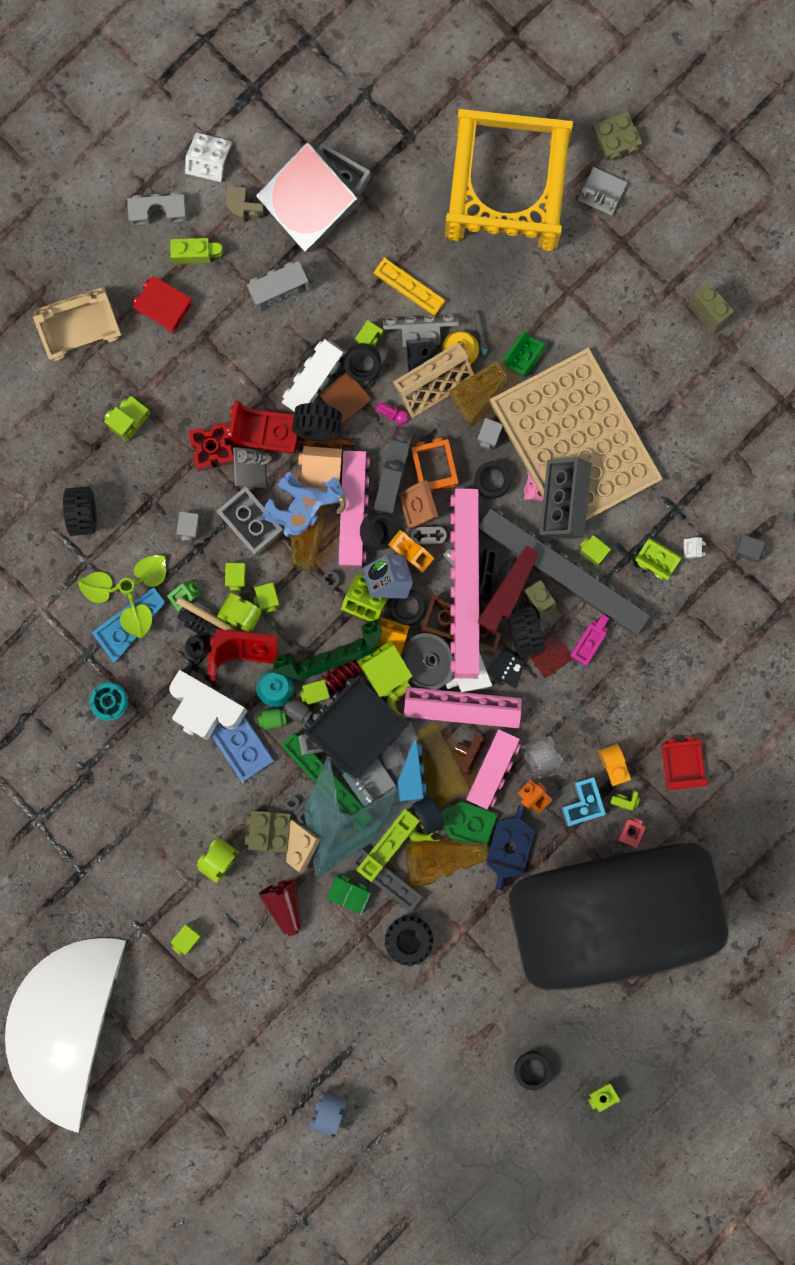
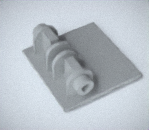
(602, 191)
(250, 467)
(371, 783)

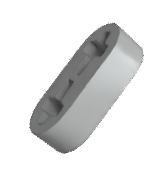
(428, 531)

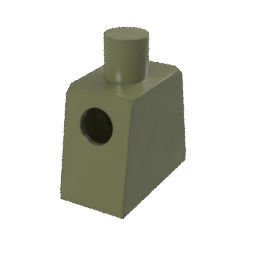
(539, 598)

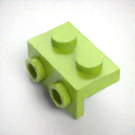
(658, 559)

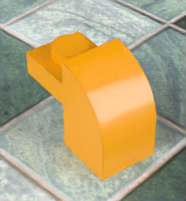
(414, 553)
(615, 764)

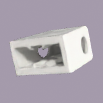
(468, 685)

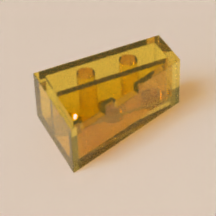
(475, 392)

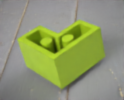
(126, 419)

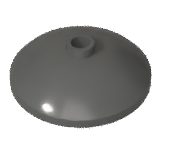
(418, 659)

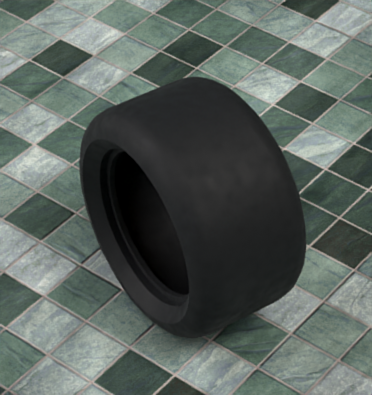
(618, 917)

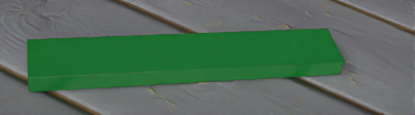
(312, 766)

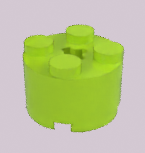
(240, 613)
(218, 860)

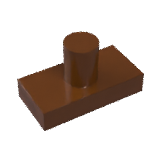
(470, 753)

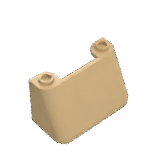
(76, 322)

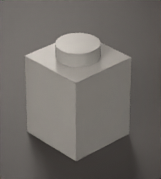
(489, 434)
(188, 526)

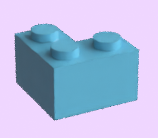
(589, 803)

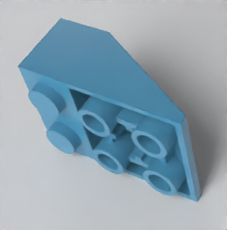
(410, 779)

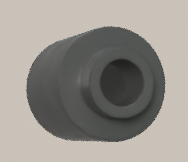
(298, 711)

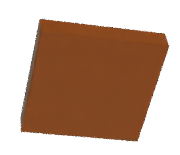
(345, 396)

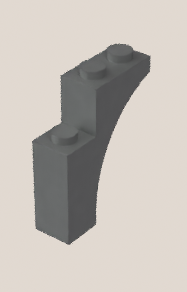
(393, 469)

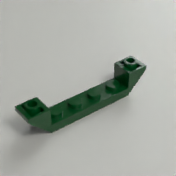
(287, 666)

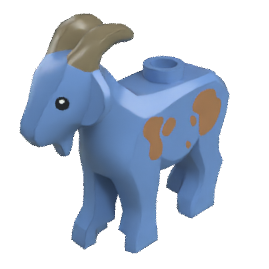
(305, 505)

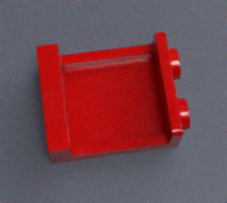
(162, 304)
(683, 764)

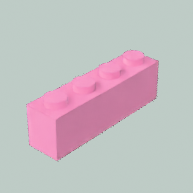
(492, 770)

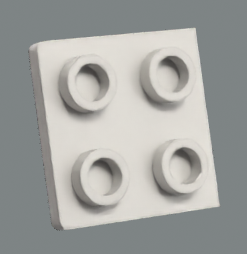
(207, 157)

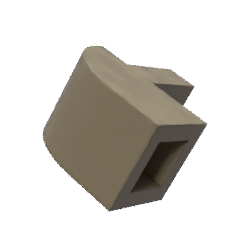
(238, 207)

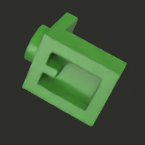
(187, 591)

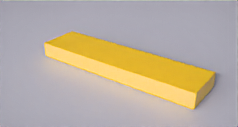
(409, 287)

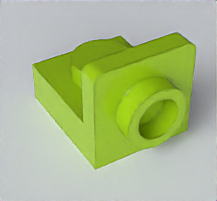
(621, 801)

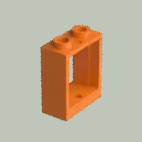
(438, 484)

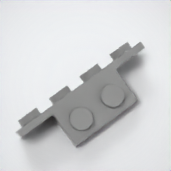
(420, 328)

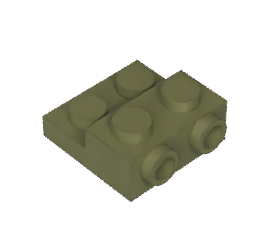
(617, 136)
(268, 831)

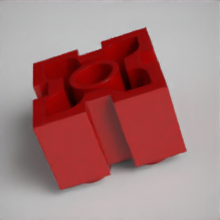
(202, 440)

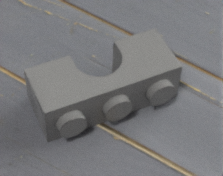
(141, 208)

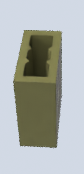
(710, 308)

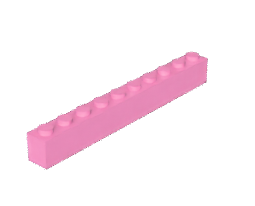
(465, 584)

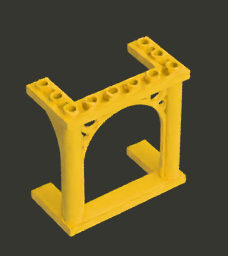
(458, 218)

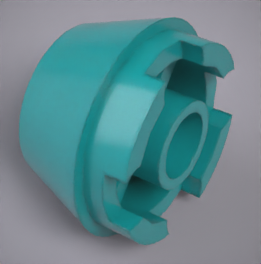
(274, 688)
(108, 701)

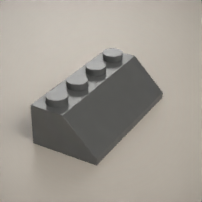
(565, 498)

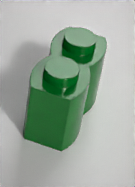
(348, 894)

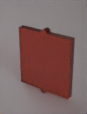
(552, 658)

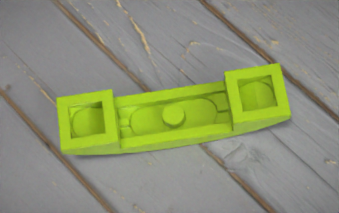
(388, 845)

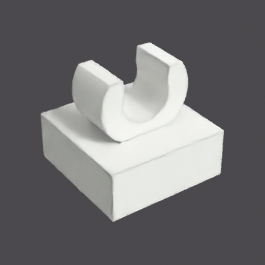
(693, 548)

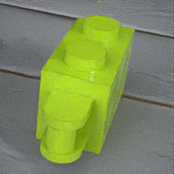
(194, 250)

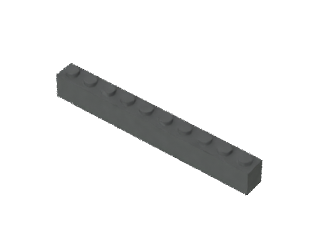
(564, 573)

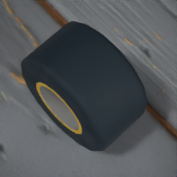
(428, 814)

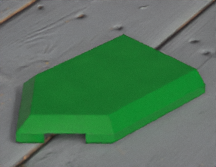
(468, 823)

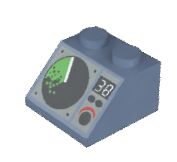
(388, 577)

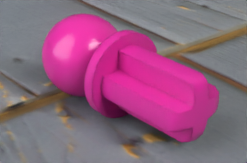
(401, 416)

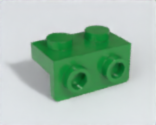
(523, 354)

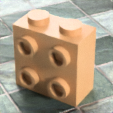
(319, 466)

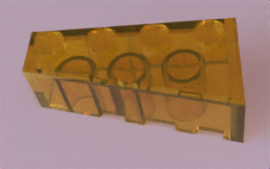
(307, 544)

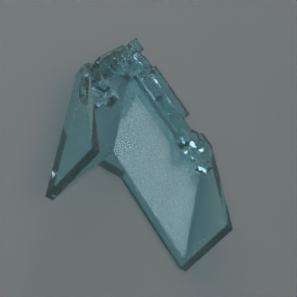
(339, 832)

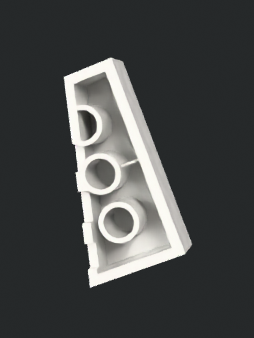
(314, 375)

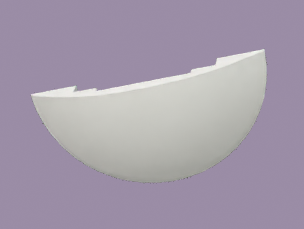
(58, 1025)

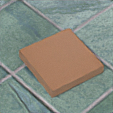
(418, 504)

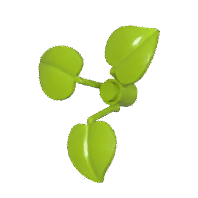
(135, 619)

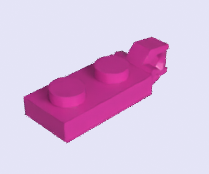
(590, 641)

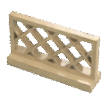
(430, 373)

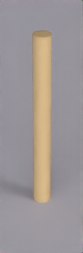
(205, 615)

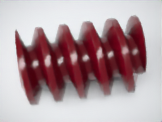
(342, 674)

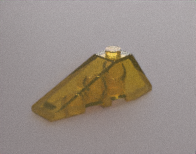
(441, 772)
(436, 858)

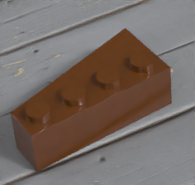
(439, 621)

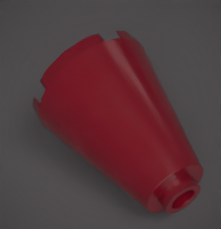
(283, 905)

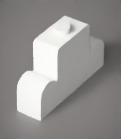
(203, 707)

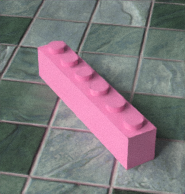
(353, 484)
(462, 707)

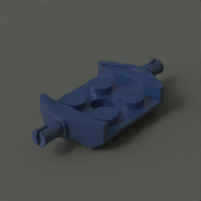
(512, 864)

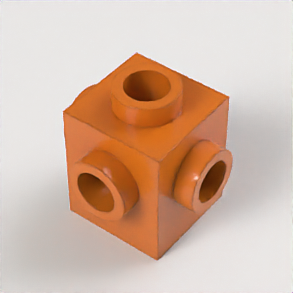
(531, 794)

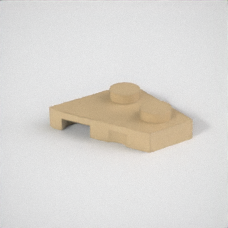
(301, 846)

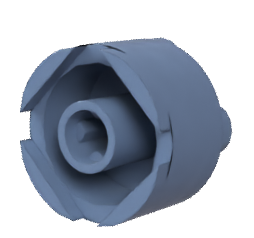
(328, 1114)

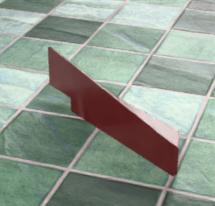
(508, 592)

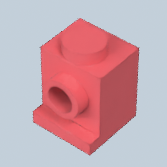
(634, 840)

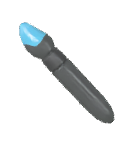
(480, 333)

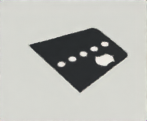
(507, 669)

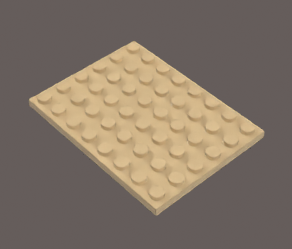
(577, 415)

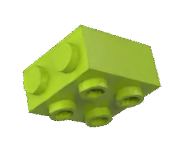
(360, 603)
(385, 669)

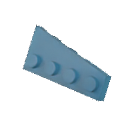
(114, 637)

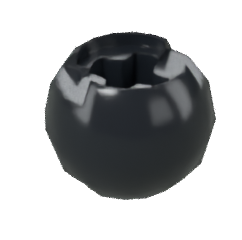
(199, 653)

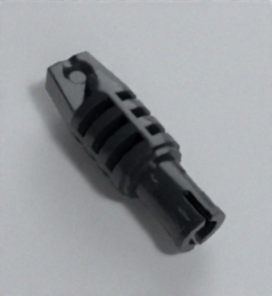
(197, 624)

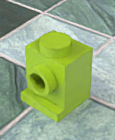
(369, 334)
(607, 1090)

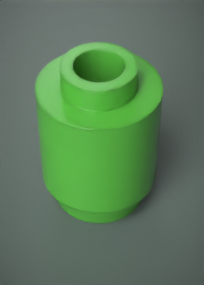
(272, 719)

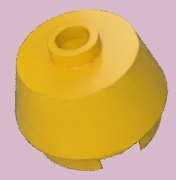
(467, 342)

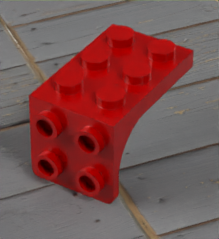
(261, 429)
(238, 645)

